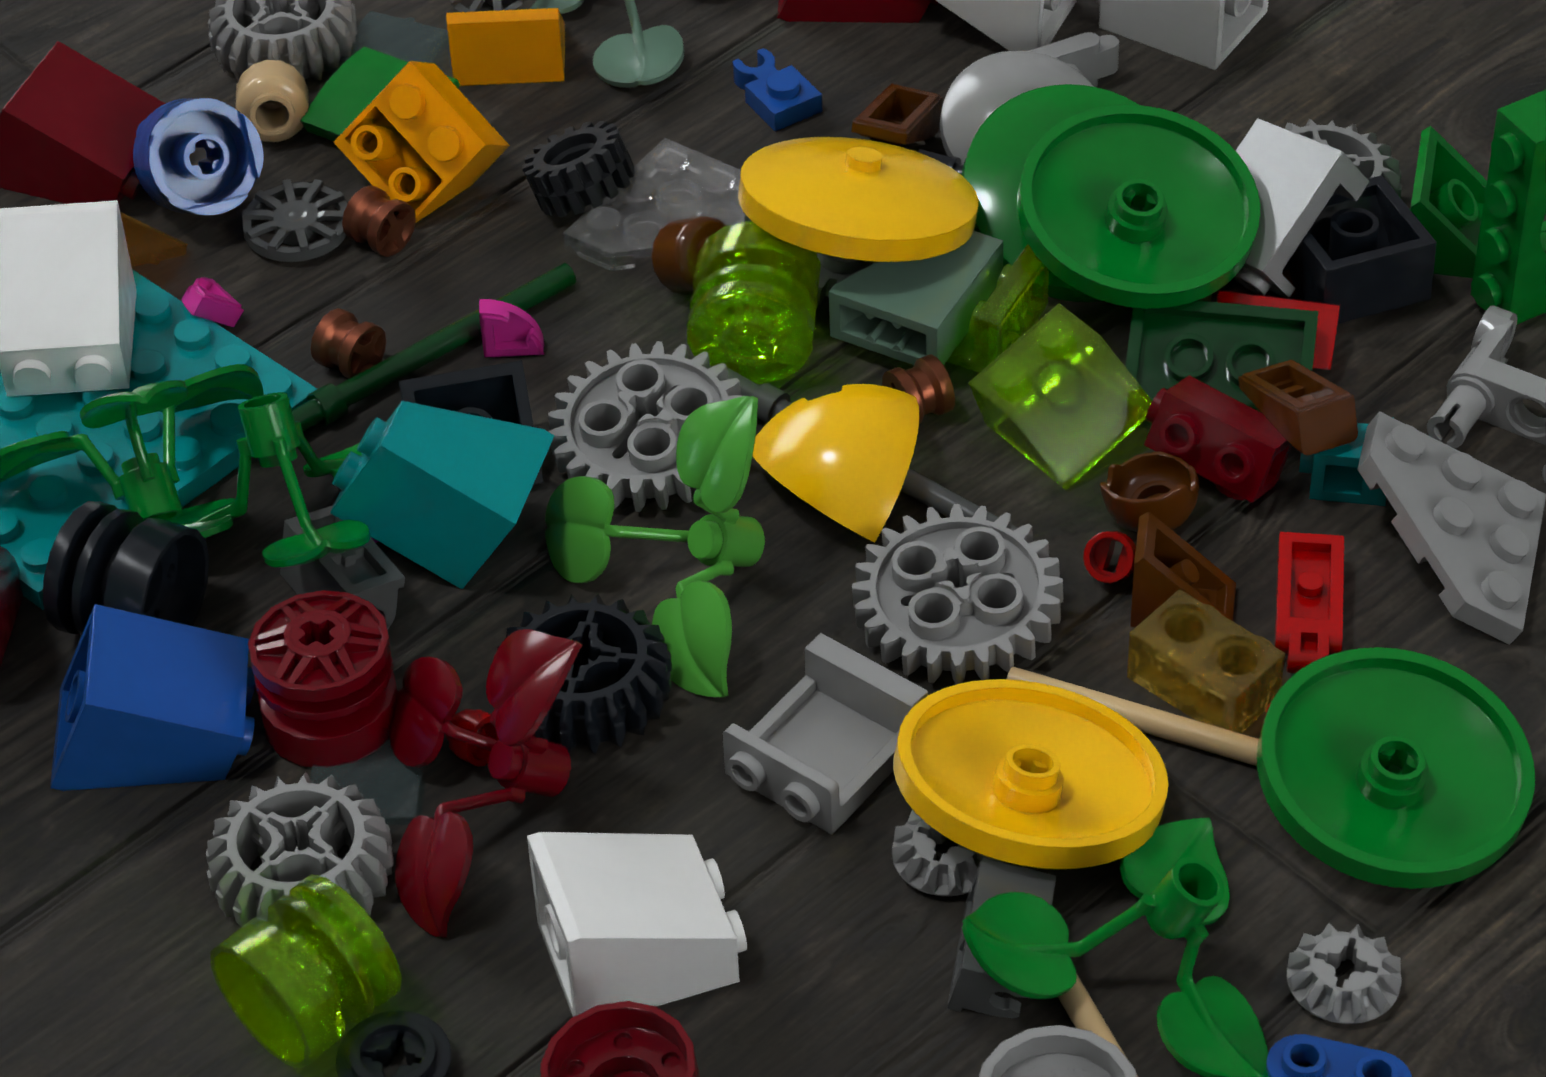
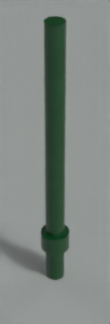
(332, 401)

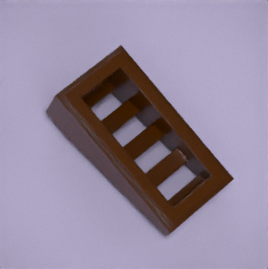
(900, 116)
(1302, 406)

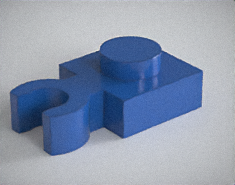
(774, 94)

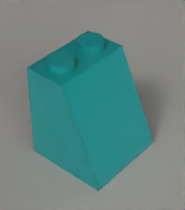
(440, 485)

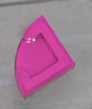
(212, 302)
(508, 330)

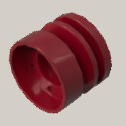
(324, 677)
(620, 1042)

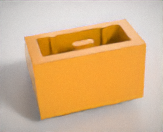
(421, 139)

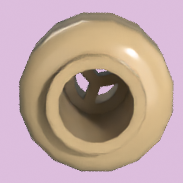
(273, 99)

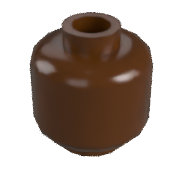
(677, 250)

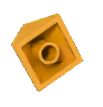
(507, 46)

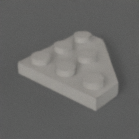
(1461, 518)

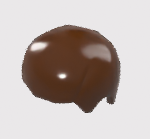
(1153, 484)

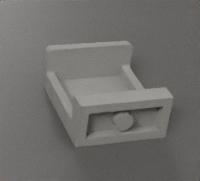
(1293, 186)
(826, 737)

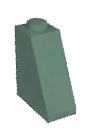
(916, 304)

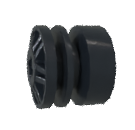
(123, 564)

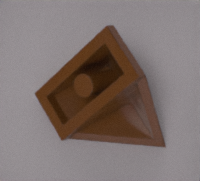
(1168, 564)

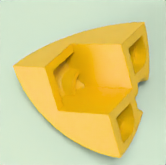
(844, 452)

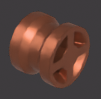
(378, 220)
(346, 343)
(926, 382)

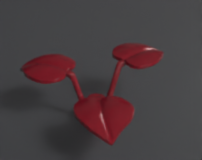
(521, 688)

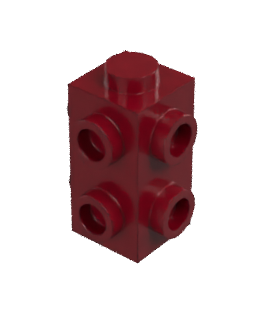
(1218, 438)

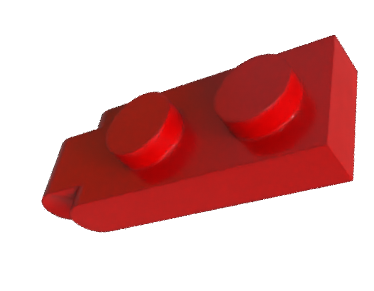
(1309, 597)

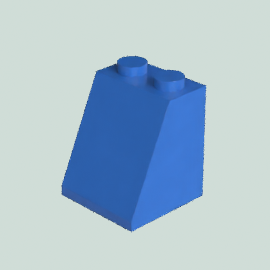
(151, 704)

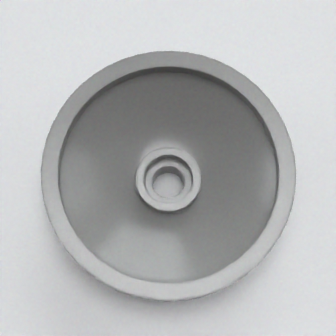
(989, 85)

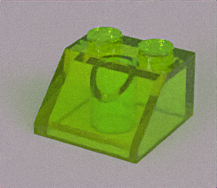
(1060, 396)

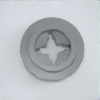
(917, 863)
(1367, 992)

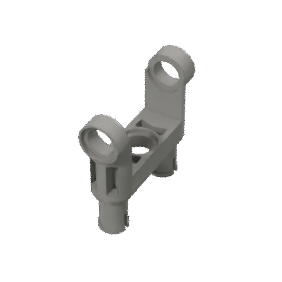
(1490, 388)

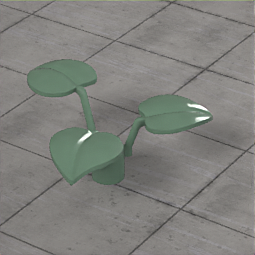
(635, 57)

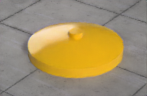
(858, 199)
(1030, 774)

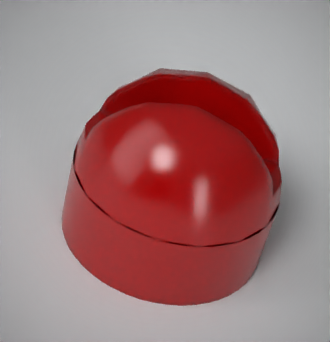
(1099, 554)
(478, 722)

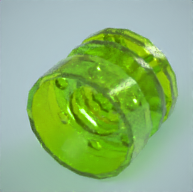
(754, 303)
(306, 970)

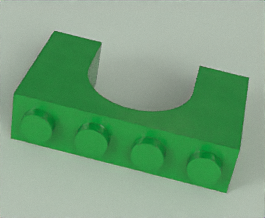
(1512, 229)

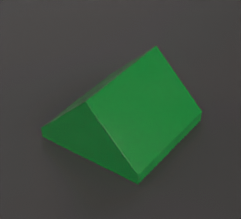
(1448, 203)

